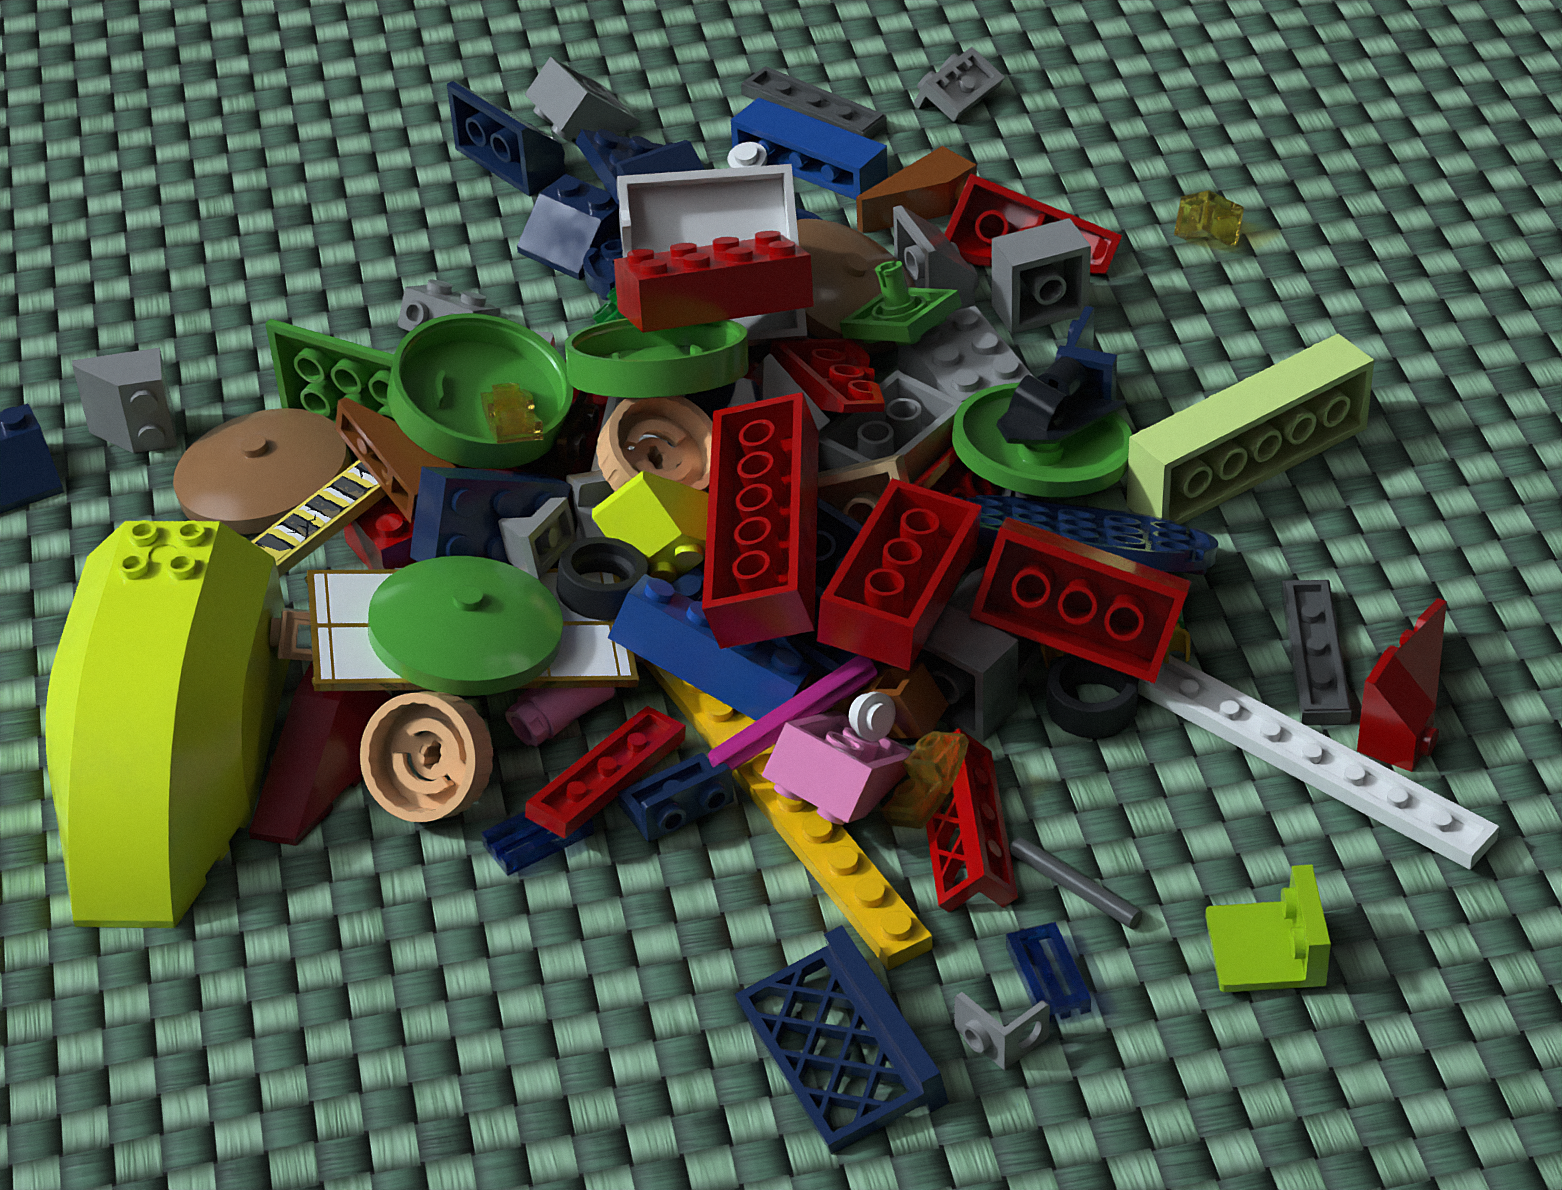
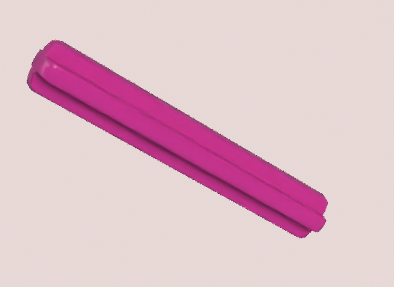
(808, 703)

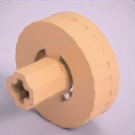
(669, 418)
(453, 746)

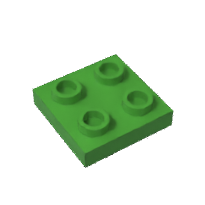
(899, 311)

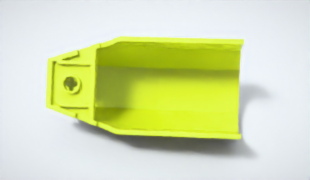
(160, 715)

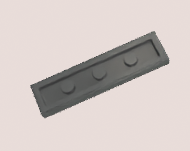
(813, 102)
(1315, 652)

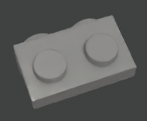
(437, 300)

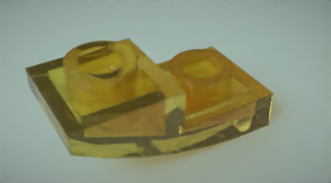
(511, 414)
(932, 773)

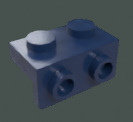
(677, 796)

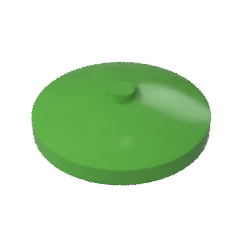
(1069, 468)
(465, 625)

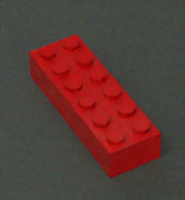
(762, 522)

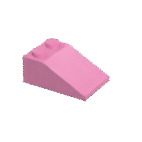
(834, 767)

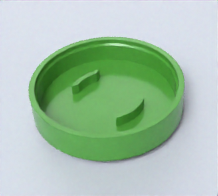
(453, 360)
(684, 360)

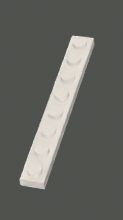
(1322, 762)

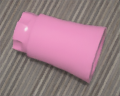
(547, 711)

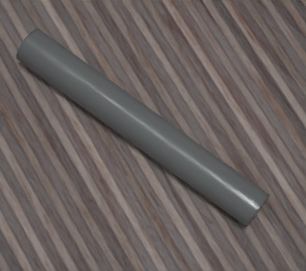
(1076, 882)

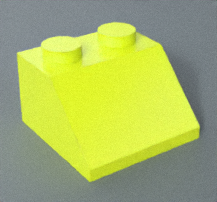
(660, 520)

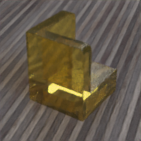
(1209, 215)

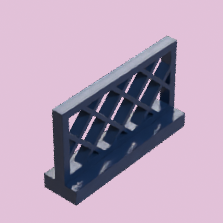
(884, 1029)

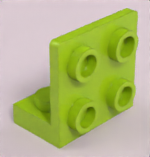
(1272, 942)

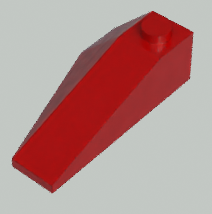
(831, 373)

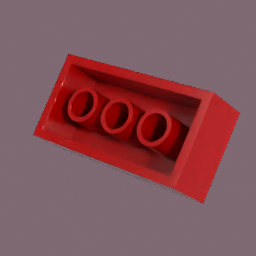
(713, 281)
(899, 574)
(1080, 599)

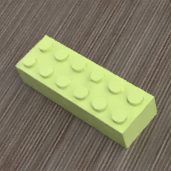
(1250, 431)

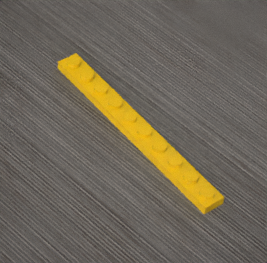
(821, 845)

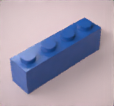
(813, 147)
(678, 638)

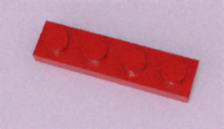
(604, 771)

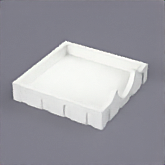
(709, 205)

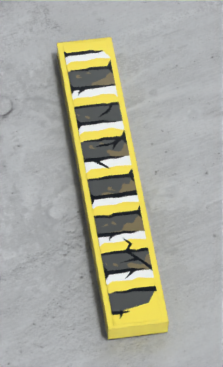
(320, 517)

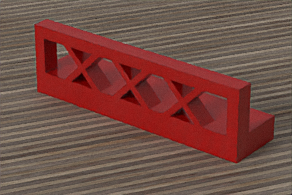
(982, 836)

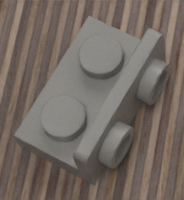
(959, 84)

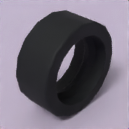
(598, 555)
(1087, 718)

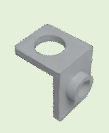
(993, 1039)

